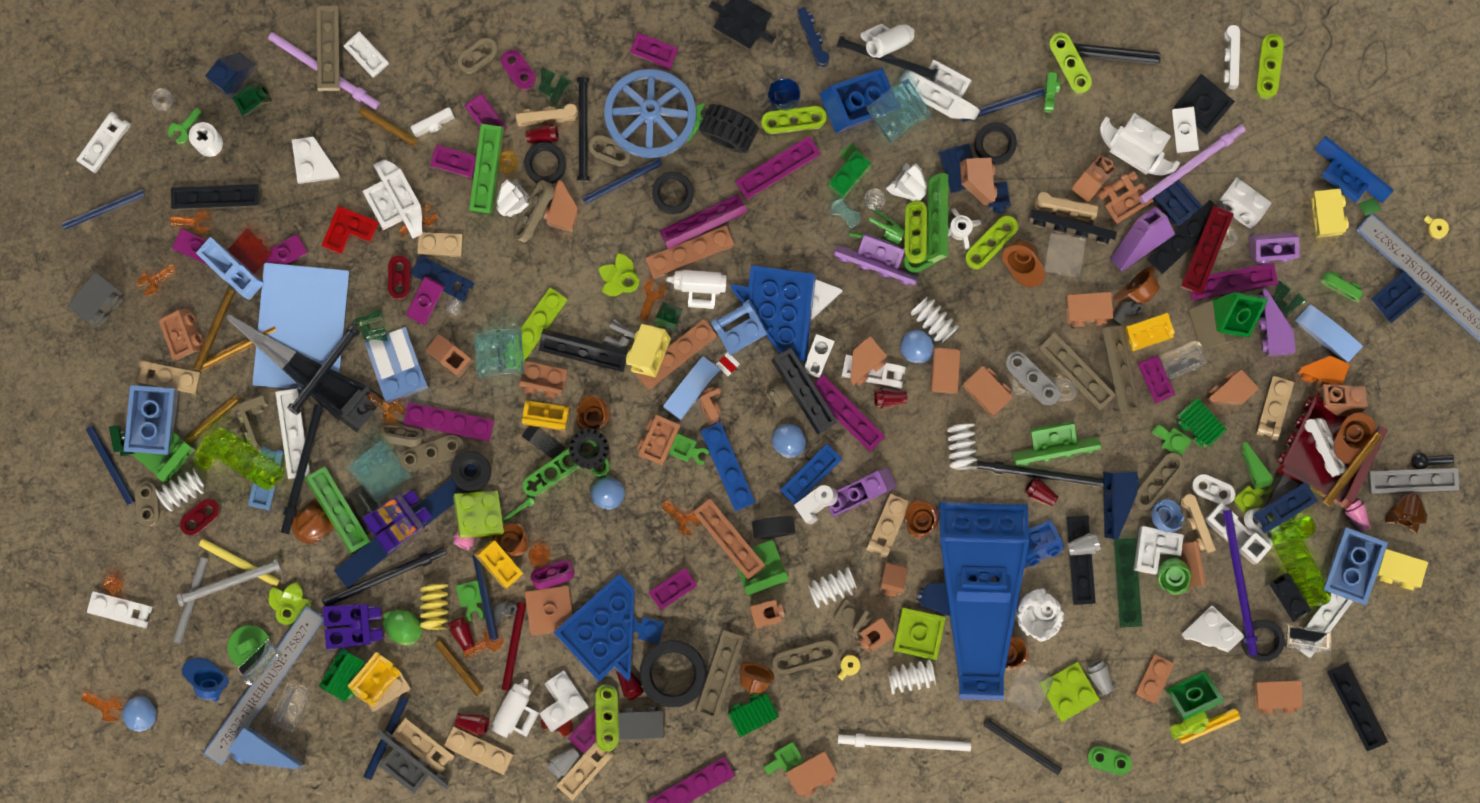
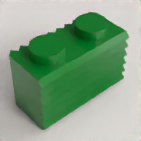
(849, 175)
(1200, 423)
(340, 675)
(752, 715)

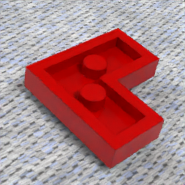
(346, 224)

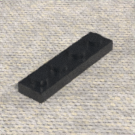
(215, 197)
(1064, 225)
(1182, 241)
(583, 350)
(804, 391)
(1080, 565)
(1357, 706)

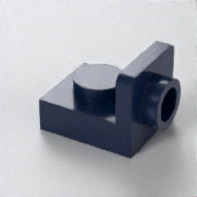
(1002, 200)

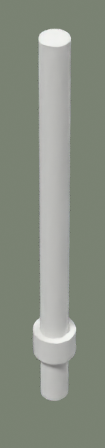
(861, 740)

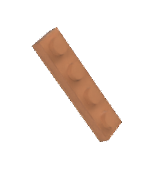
(689, 252)
(680, 352)
(729, 539)

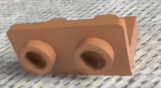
(181, 333)
(543, 379)
(710, 409)
(658, 440)

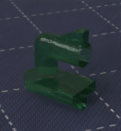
(555, 93)
(1281, 291)
(367, 333)

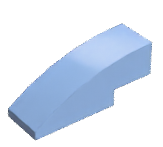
(229, 268)
(1328, 333)
(691, 388)

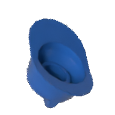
(205, 678)

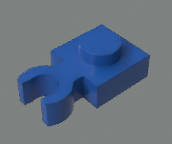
(648, 630)

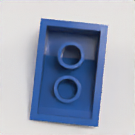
(849, 99)

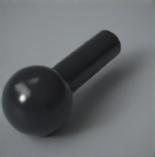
(1421, 460)

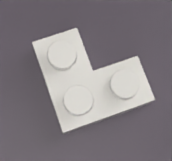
(1153, 543)
(567, 704)

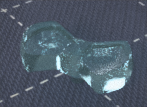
(839, 208)

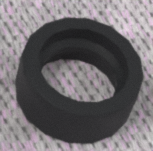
(999, 127)
(540, 147)
(675, 176)
(773, 527)
(1279, 638)

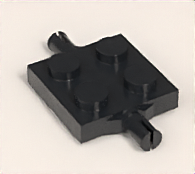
(742, 22)

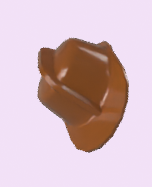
(1024, 263)
(1141, 287)
(1353, 436)
(311, 523)
(755, 677)

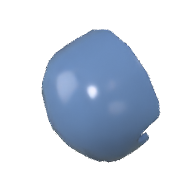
(917, 346)
(789, 440)
(607, 492)
(1167, 515)
(139, 714)

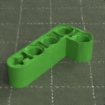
(562, 471)

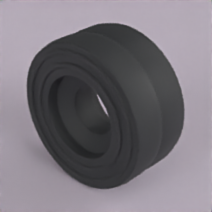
(470, 483)

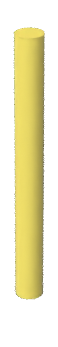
(236, 561)

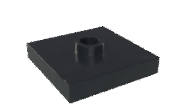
(1208, 101)

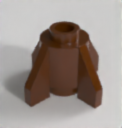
(1408, 512)

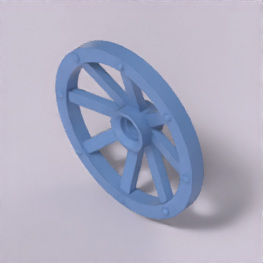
(650, 117)

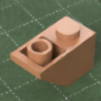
(1094, 177)
(978, 178)
(563, 210)
(449, 356)
(864, 360)
(1234, 391)
(1344, 399)
(893, 580)

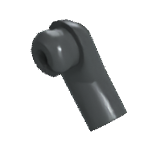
(1127, 308)
(502, 609)

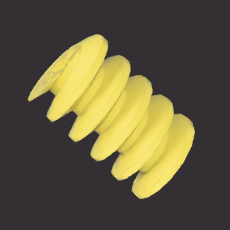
(433, 606)

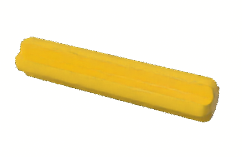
(1213, 724)

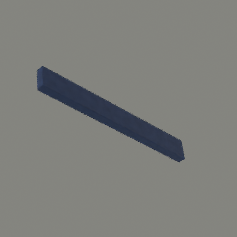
(374, 554)

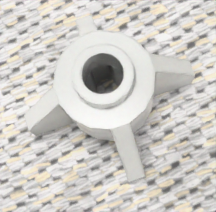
(909, 183)
(511, 198)
(959, 234)

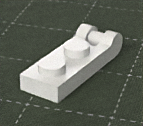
(1231, 55)
(103, 142)
(880, 376)
(1325, 446)
(118, 609)

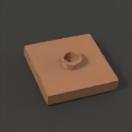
(548, 609)

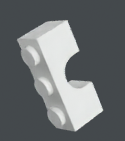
(1249, 542)

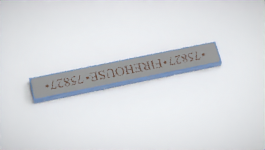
(1421, 274)
(264, 686)

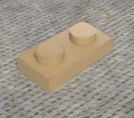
(440, 244)
(397, 689)

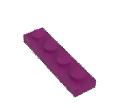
(777, 168)
(703, 221)
(1238, 281)
(849, 415)
(448, 422)
(696, 784)

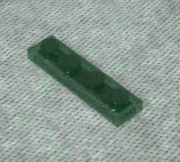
(1127, 583)

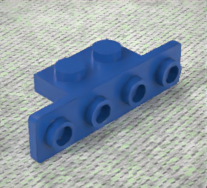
(1349, 174)

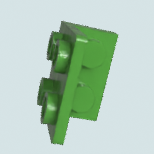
(167, 465)
(771, 575)

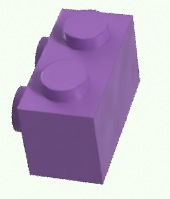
(1274, 246)

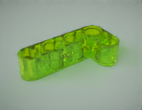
(239, 456)
(1303, 564)

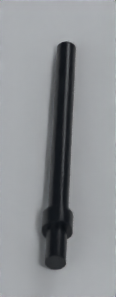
(999, 468)
(290, 511)
(424, 559)

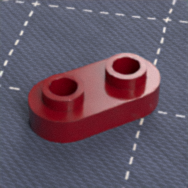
(398, 278)
(200, 516)

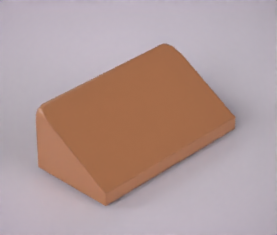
(945, 370)
(1191, 556)

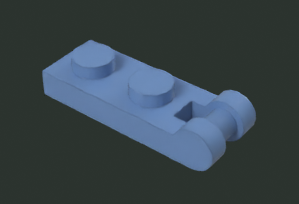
(264, 498)

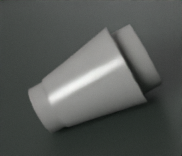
(1084, 545)
(1100, 676)
(563, 762)

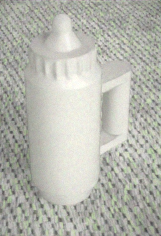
(884, 40)
(699, 282)
(512, 709)

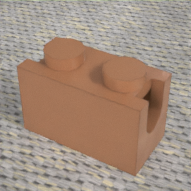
(1089, 308)
(988, 391)
(761, 615)
(880, 632)
(1278, 695)
(811, 774)

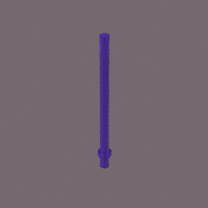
(1240, 583)

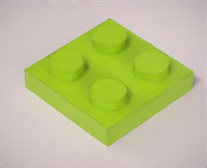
(478, 514)
(919, 634)
(1071, 692)

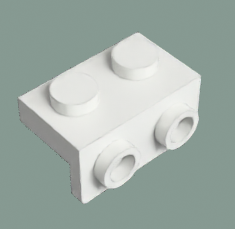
(1244, 203)

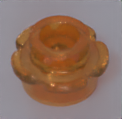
(545, 555)
(112, 585)

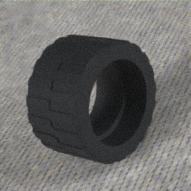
(654, 654)

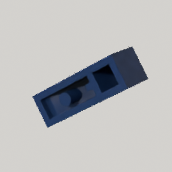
(1119, 496)

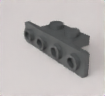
(405, 768)

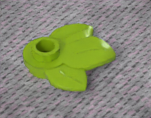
(617, 274)
(289, 600)

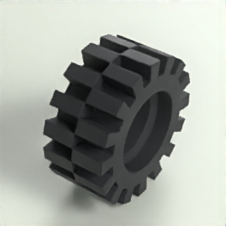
(588, 462)

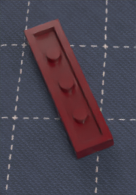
(1207, 250)

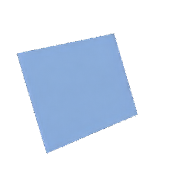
(307, 313)

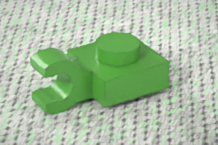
(1173, 441)
(786, 757)

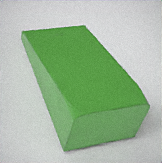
(1258, 473)

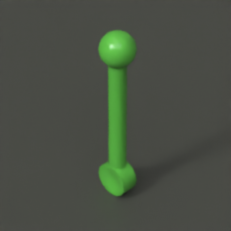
(529, 501)

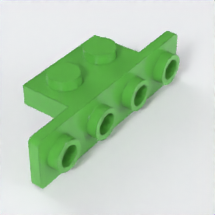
(1054, 442)

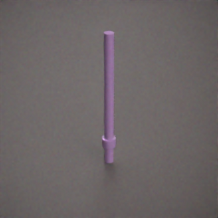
(358, 93)
(1224, 141)

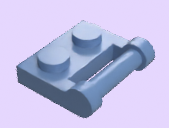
(744, 333)

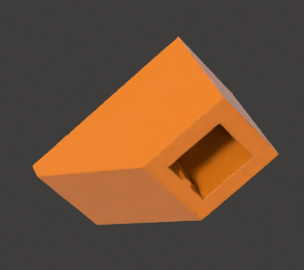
(1325, 371)

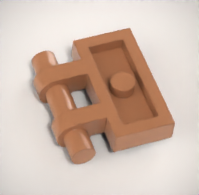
(1128, 203)

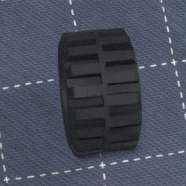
(728, 128)

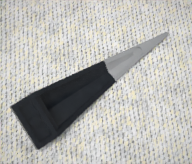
(337, 393)

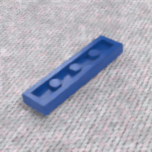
(727, 467)

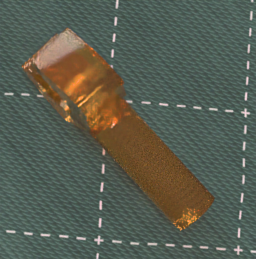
(429, 222)
(192, 223)
(155, 280)
(651, 297)
(387, 408)
(678, 516)
(485, 644)
(104, 707)

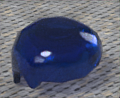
(784, 94)

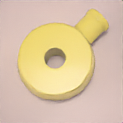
(1433, 224)
(845, 670)

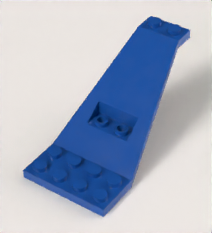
(983, 546)

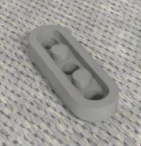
(1036, 388)

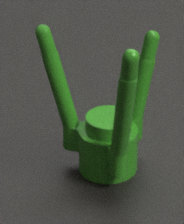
(893, 231)

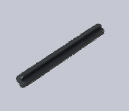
(1114, 53)

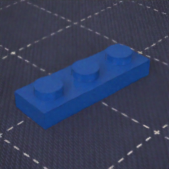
(811, 474)

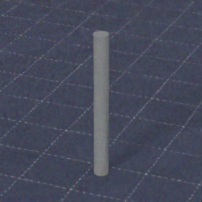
(187, 610)

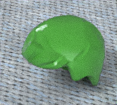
(1174, 576)
(402, 627)

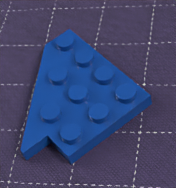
(783, 304)
(602, 631)

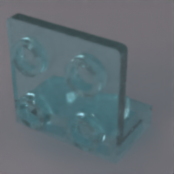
(898, 110)
(499, 353)
(379, 471)

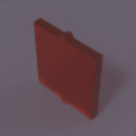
(250, 251)

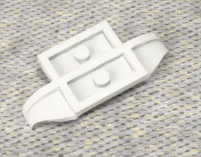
(944, 93)
(1139, 145)
(394, 199)

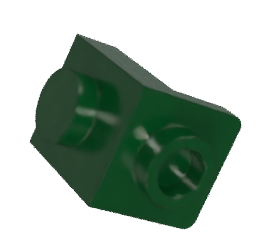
(668, 316)

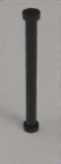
(932, 74)
(583, 141)
(329, 362)

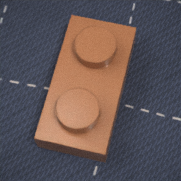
(1154, 679)

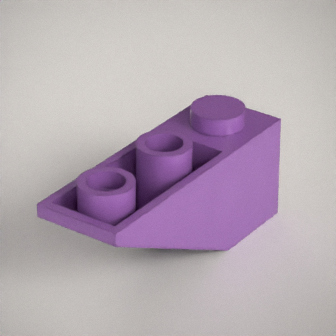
(1144, 236)
(1276, 330)
(863, 491)

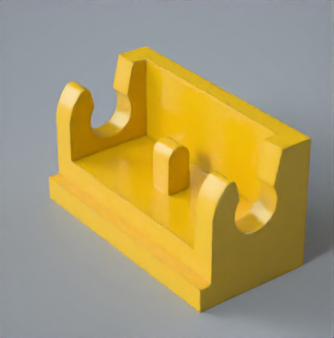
(1149, 332)
(545, 415)
(498, 564)
(374, 679)

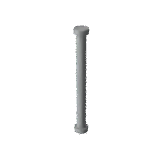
(183, 598)

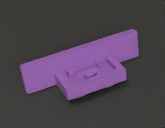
(880, 256)

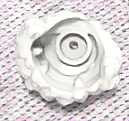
(1039, 614)

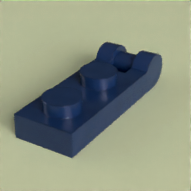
(813, 38)
(444, 276)
(1285, 507)

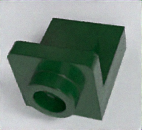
(252, 98)
(118, 440)

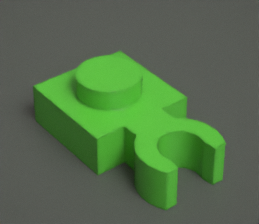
(1052, 86)
(685, 448)
(470, 596)

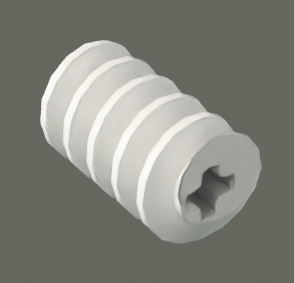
(212, 145)
(934, 320)
(961, 446)
(181, 490)
(832, 587)
(911, 676)

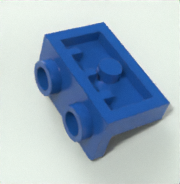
(1043, 543)

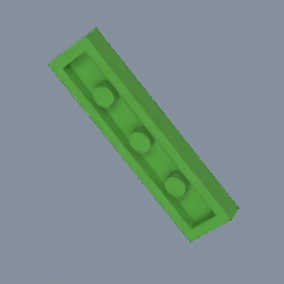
(486, 168)
(938, 217)
(337, 510)

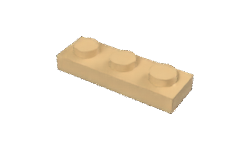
(478, 750)

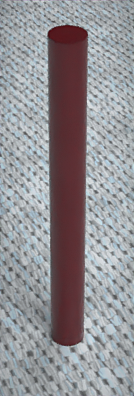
(513, 648)

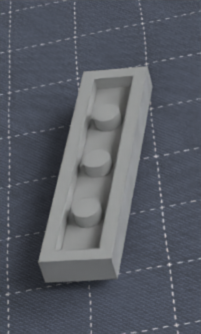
(1413, 480)

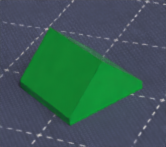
(1238, 313)
(1194, 695)

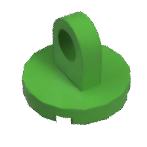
(245, 642)

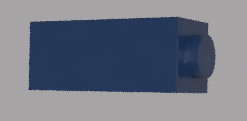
(230, 73)
(934, 598)

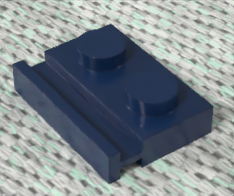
(951, 161)
(1177, 203)
(1396, 297)

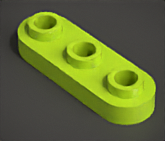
(1068, 52)
(1267, 75)
(803, 115)
(916, 224)
(996, 234)
(602, 726)

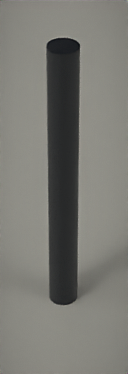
(1022, 747)

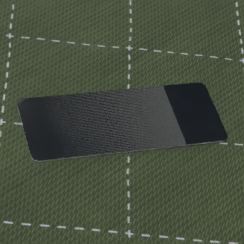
(543, 441)

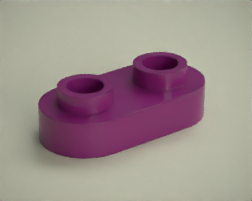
(518, 69)
(552, 574)

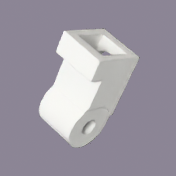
(818, 355)
(815, 502)

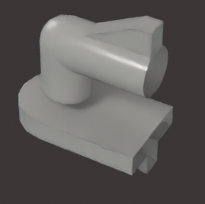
(624, 341)

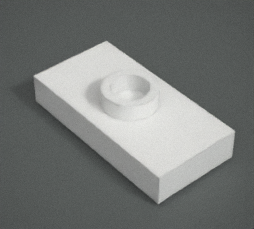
(366, 54)
(432, 123)
(1185, 129)

